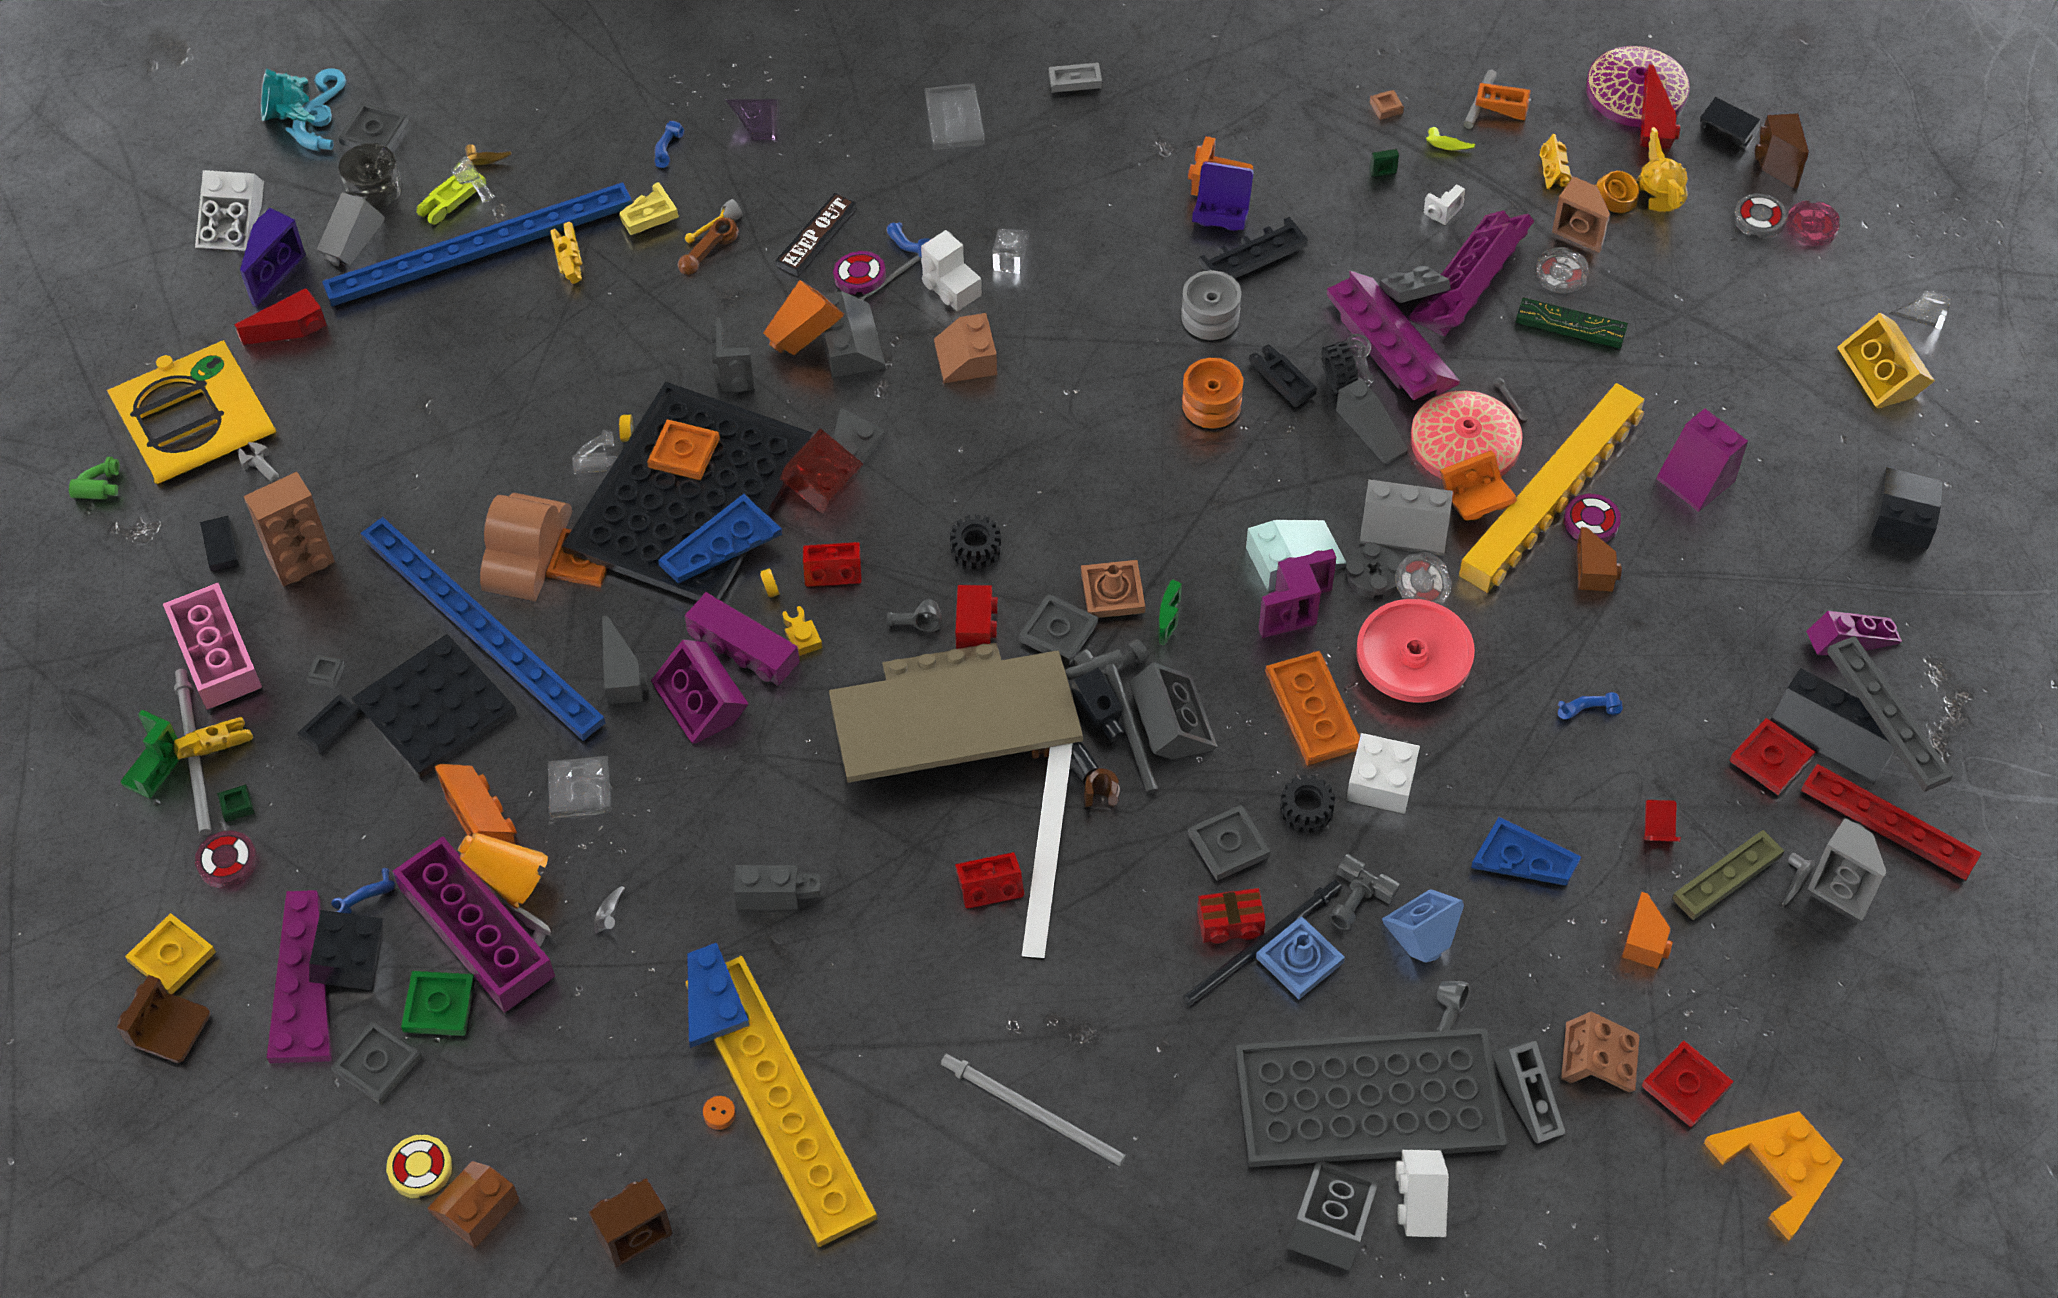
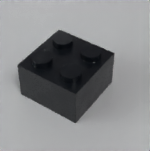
(346, 950)

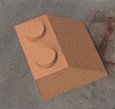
(1582, 215)
(966, 349)

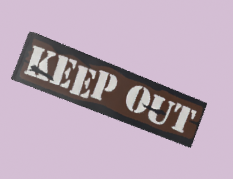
(816, 234)

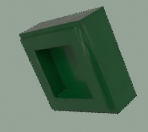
(1384, 162)
(235, 803)

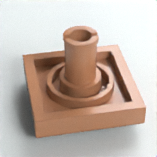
(1113, 589)

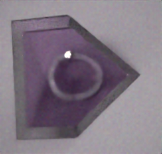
(758, 116)

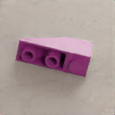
(1835, 627)

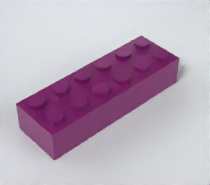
(474, 924)

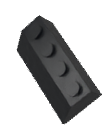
(1833, 726)

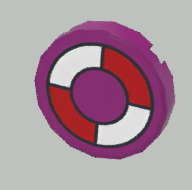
(859, 272)
(1595, 513)

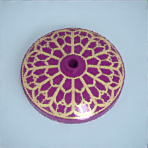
(1617, 82)

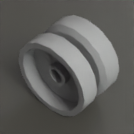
(1211, 305)

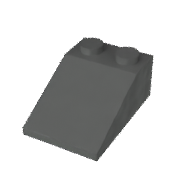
(1333, 1214)

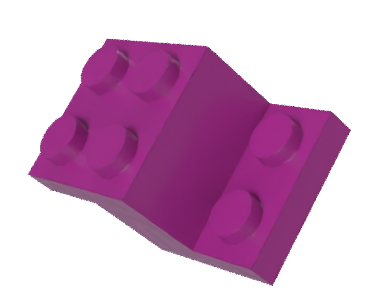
(1297, 592)

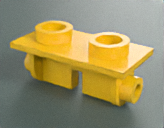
(1554, 163)

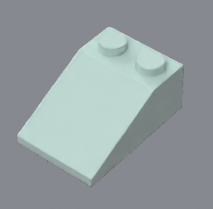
(1285, 539)

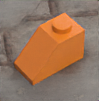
(1647, 935)

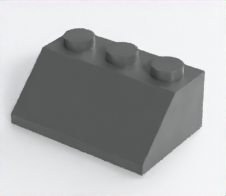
(853, 340)
(1171, 712)

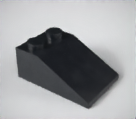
(1908, 508)

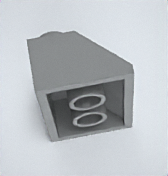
(1406, 517)
(1849, 870)

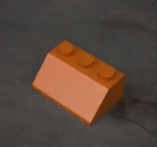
(472, 803)

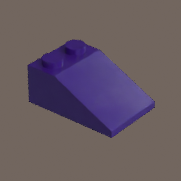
(270, 254)

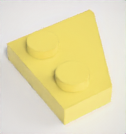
(649, 211)

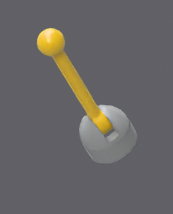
(728, 210)

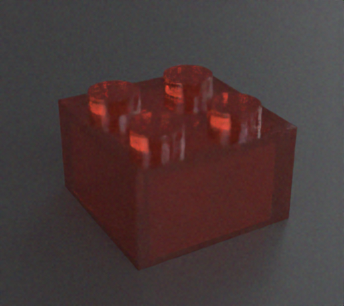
(821, 471)

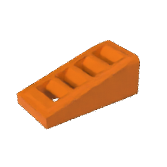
(1514, 107)

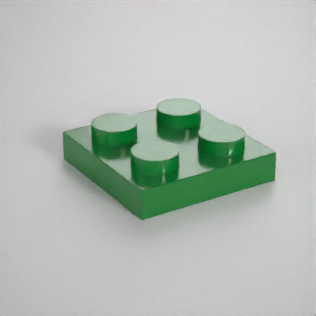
(438, 1003)

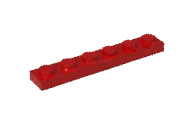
(1891, 822)

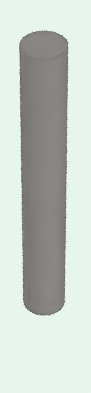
(1475, 110)

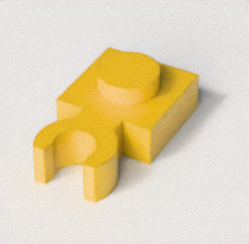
(801, 633)

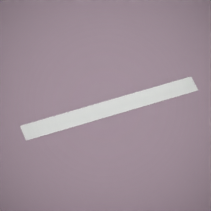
(1047, 851)

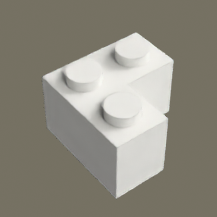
(947, 272)
(1425, 1189)

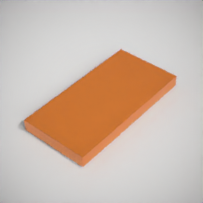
(1313, 707)

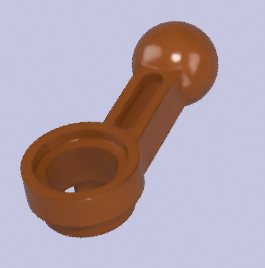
(689, 263)

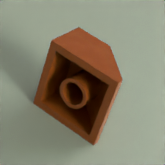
(475, 1202)

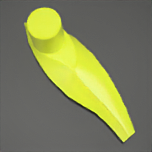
(1446, 142)

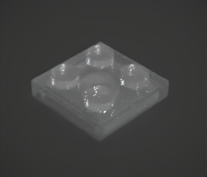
(579, 787)

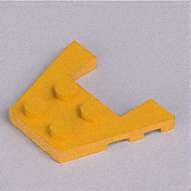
(1792, 1154)

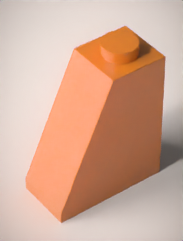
(801, 319)

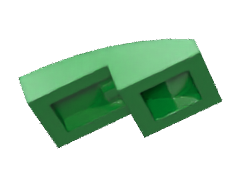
(1168, 612)

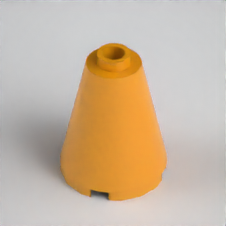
(503, 866)

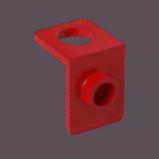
(1660, 820)

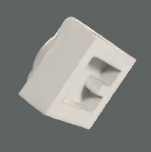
(1445, 208)

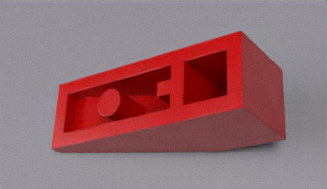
(1657, 112)
(284, 320)

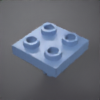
(1300, 957)

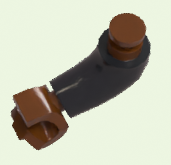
(1094, 778)

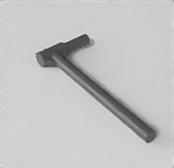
(1110, 665)

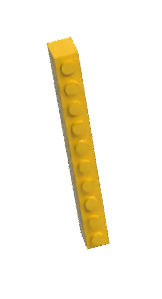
(1551, 488)

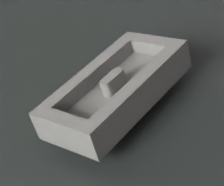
(1075, 77)

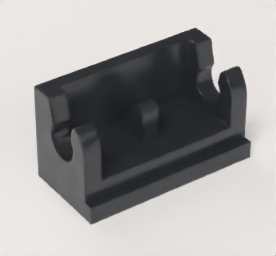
(1731, 120)

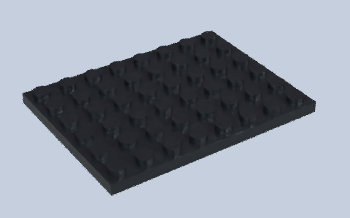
(648, 512)

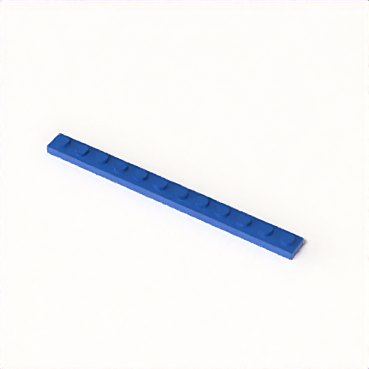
(475, 244)
(483, 629)

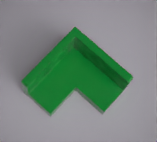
(157, 758)

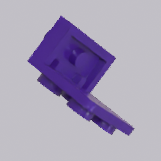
(1223, 196)

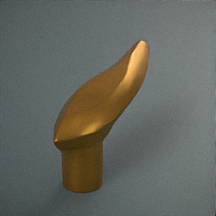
(484, 157)

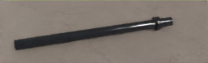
(1320, 897)

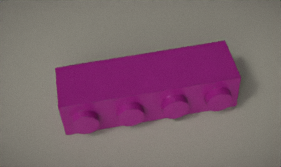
(741, 639)

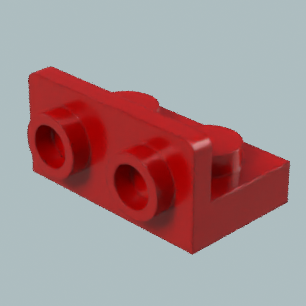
(832, 564)
(990, 880)

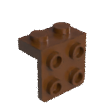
(161, 1021)

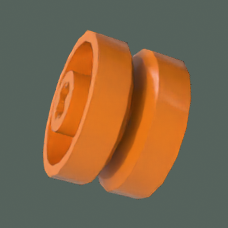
(1212, 392)

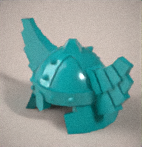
(284, 97)

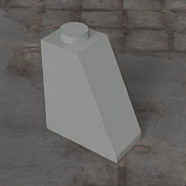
(349, 230)

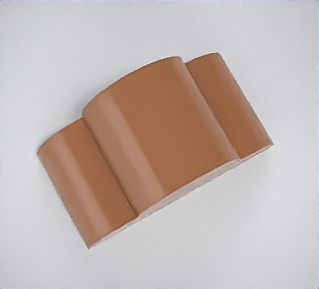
(520, 543)

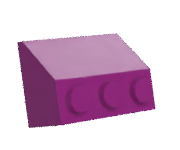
(698, 690)

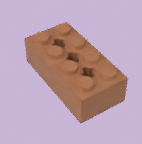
(289, 528)

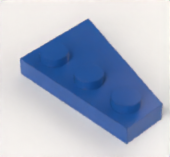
(1524, 855)
(712, 997)

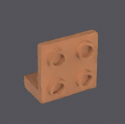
(1600, 1049)

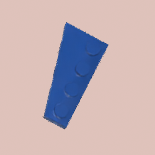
(723, 537)

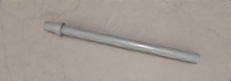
(183, 689)
(963, 1070)

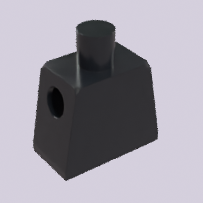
(1097, 705)

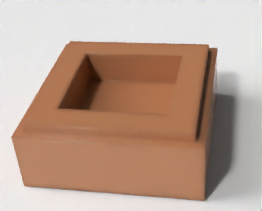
(1386, 104)

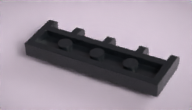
(1257, 252)

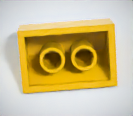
(1885, 362)

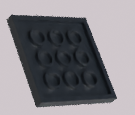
(433, 705)

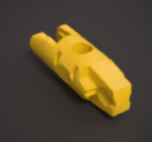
(567, 253)
(212, 739)

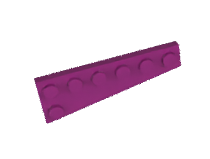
(299, 1007)

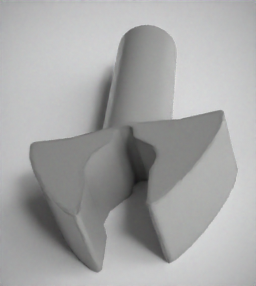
(258, 461)

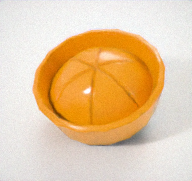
(1619, 191)

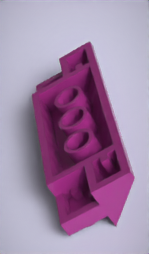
(1472, 271)
(1393, 339)

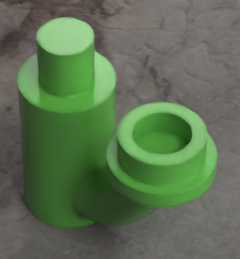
(86, 488)

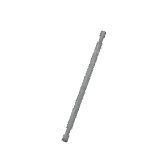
(895, 274)

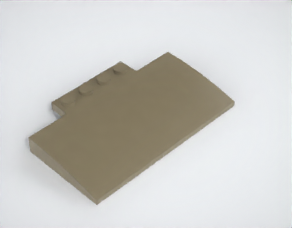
(953, 711)

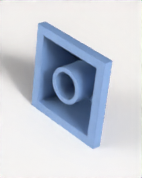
(1426, 924)

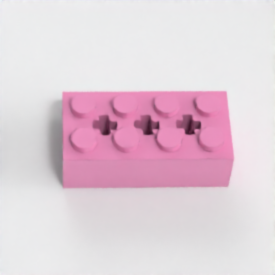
(212, 646)

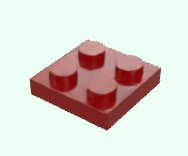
(1772, 756)
(1687, 1083)

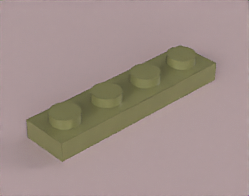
(1727, 875)

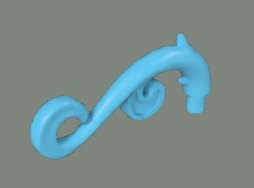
(321, 112)

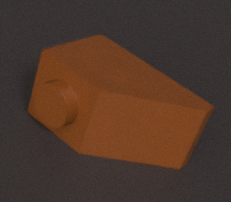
(1596, 563)

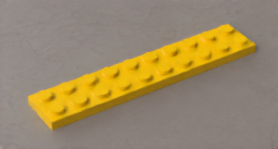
(792, 1118)

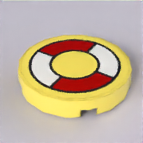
(419, 1166)

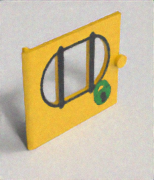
(222, 382)

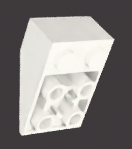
(228, 209)

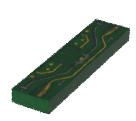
(1571, 322)

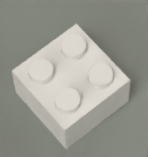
(1382, 773)

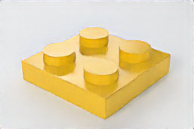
(171, 953)

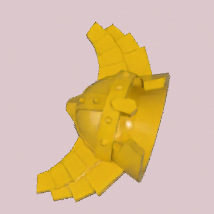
(1663, 179)

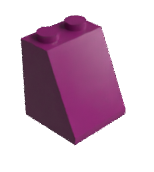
(1703, 460)

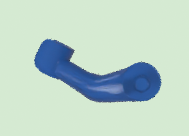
(661, 156)
(895, 232)
(1571, 709)
(364, 892)

